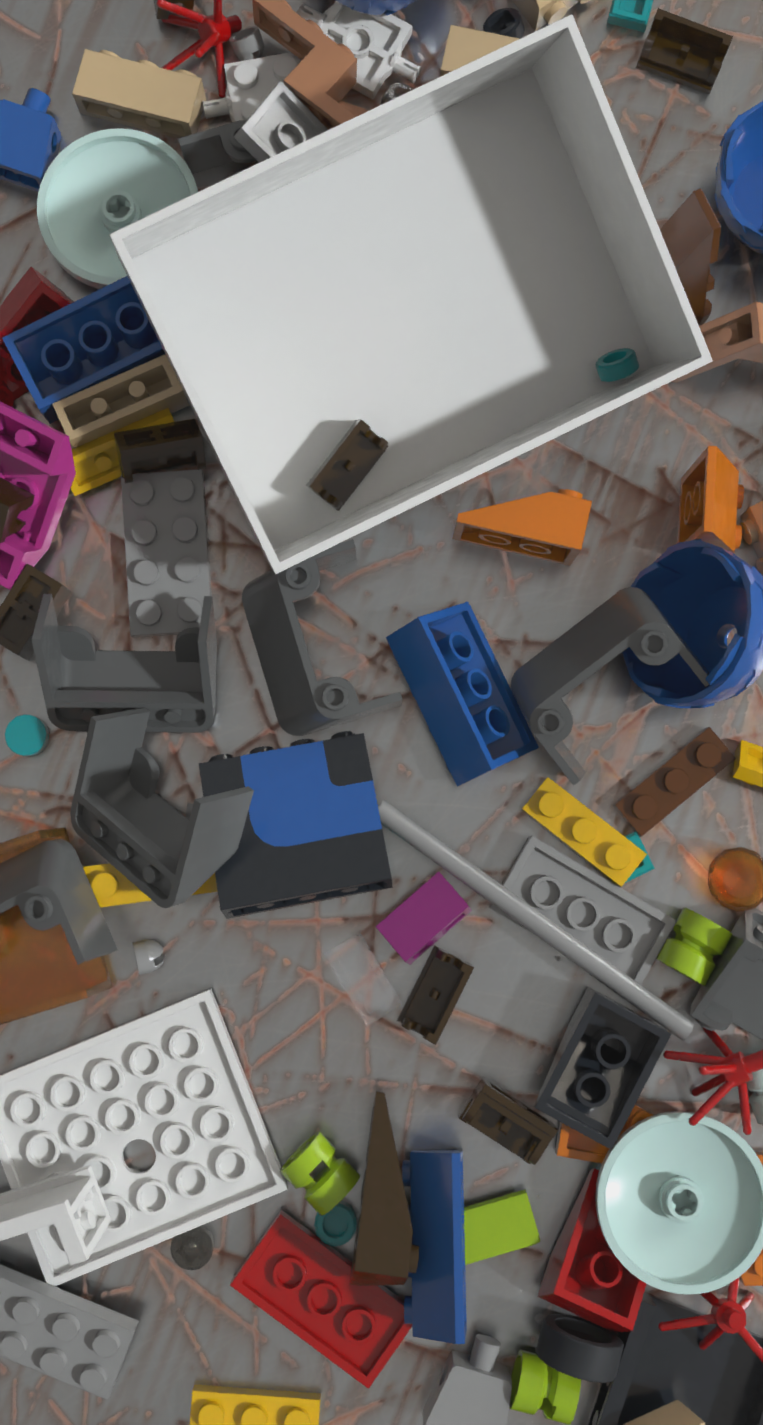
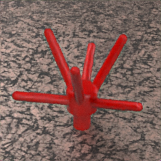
(213, 31)
(733, 1071)
(725, 1314)

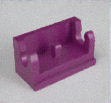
(423, 918)

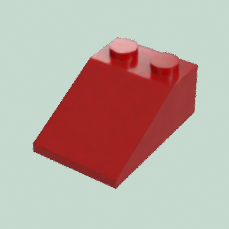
(586, 1273)

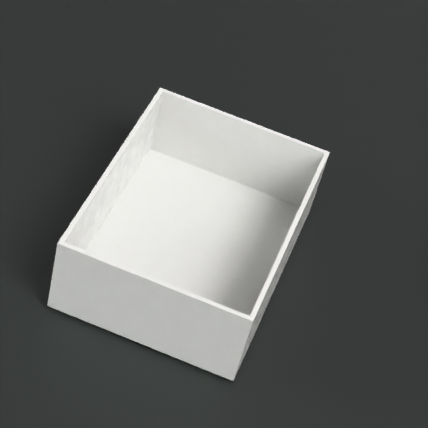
(418, 274)

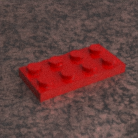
(310, 1294)

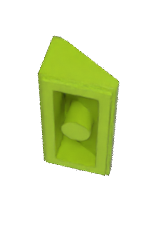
(499, 1226)

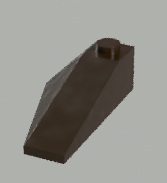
(384, 1228)

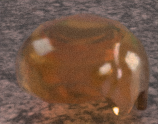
(737, 879)

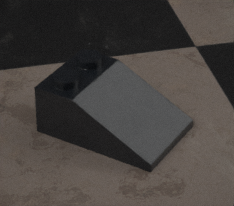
(601, 1068)

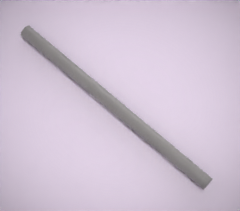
(535, 921)

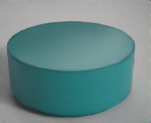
(617, 365)
(27, 735)
(337, 1225)

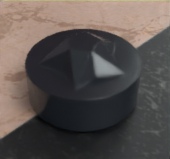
(505, 22)

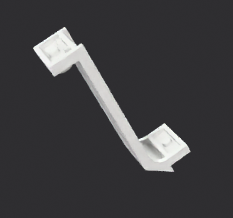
(66, 1200)

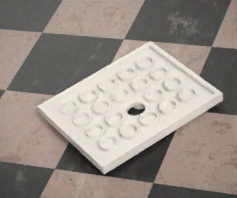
(150, 1080)

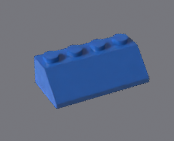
(83, 345)
(461, 692)
(437, 1223)

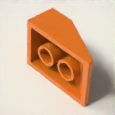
(711, 501)
(536, 526)

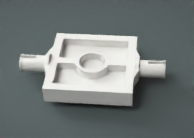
(373, 41)
(250, 84)

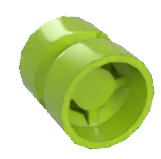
(694, 946)
(330, 1184)
(543, 1388)

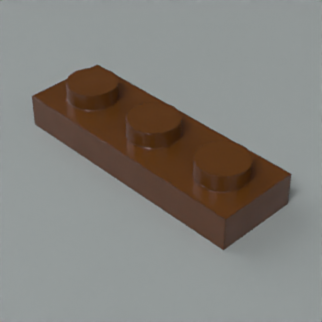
(674, 781)

